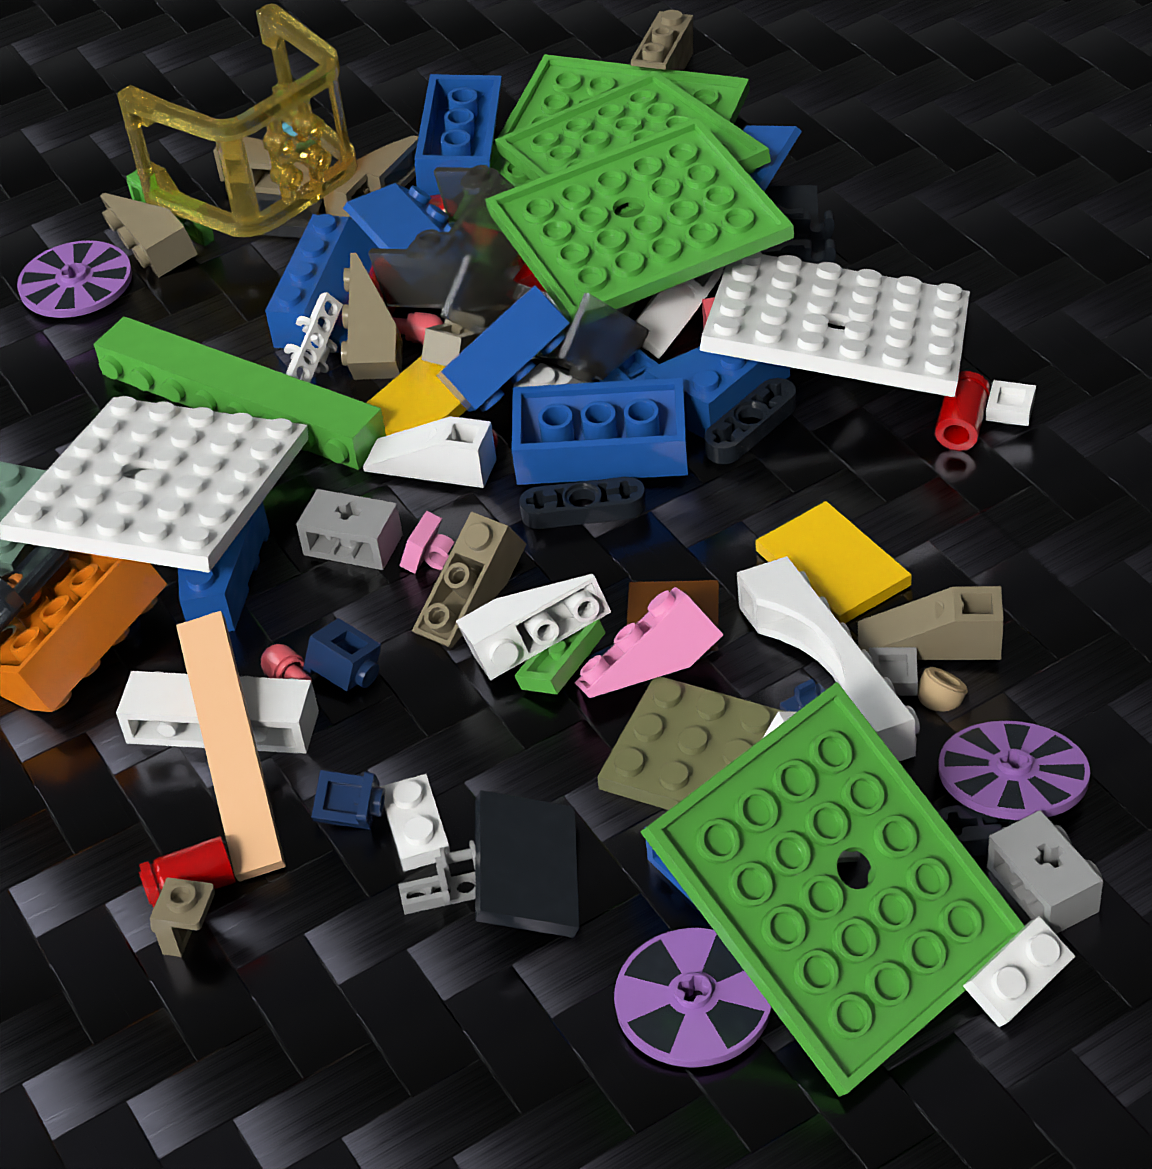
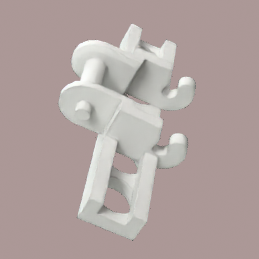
(316, 334)

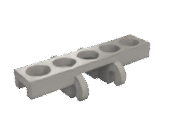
(443, 880)

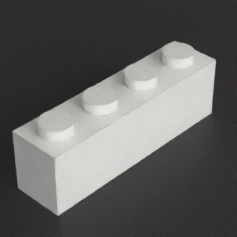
(162, 711)

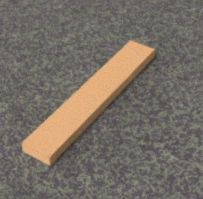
(230, 747)

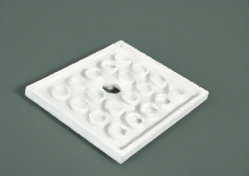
(892, 335)
(181, 511)

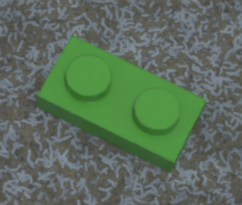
(555, 665)

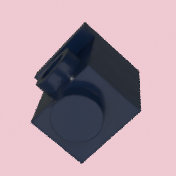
(343, 655)

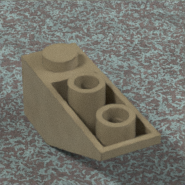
(667, 42)
(150, 231)
(373, 339)
(470, 578)
(941, 626)

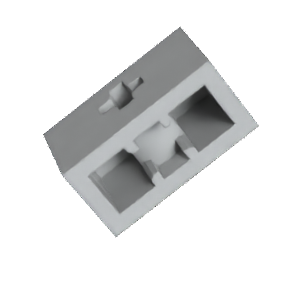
(349, 529)
(1045, 872)

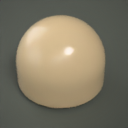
(940, 690)

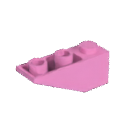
(661, 643)

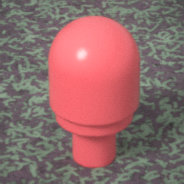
(415, 325)
(283, 663)

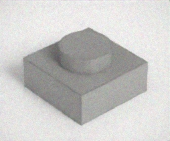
(899, 666)

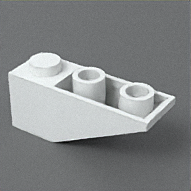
(439, 451)
(530, 621)

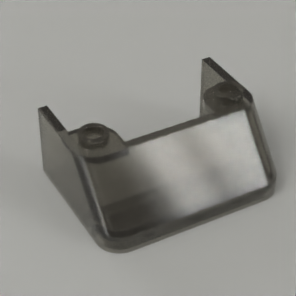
(430, 264)
(594, 342)

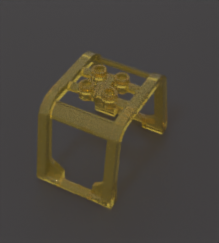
(288, 103)

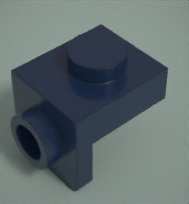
(348, 799)

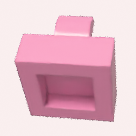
(426, 545)

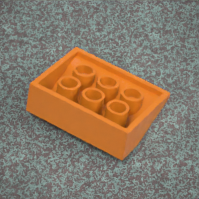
(72, 627)

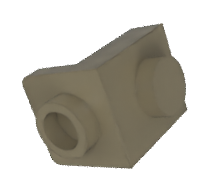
(178, 911)

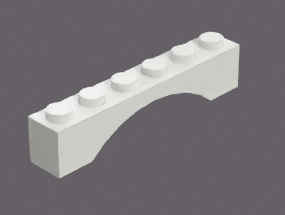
(786, 607)

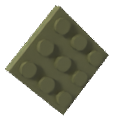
(680, 741)

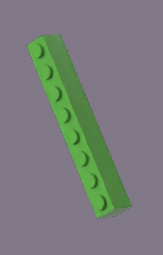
(213, 379)

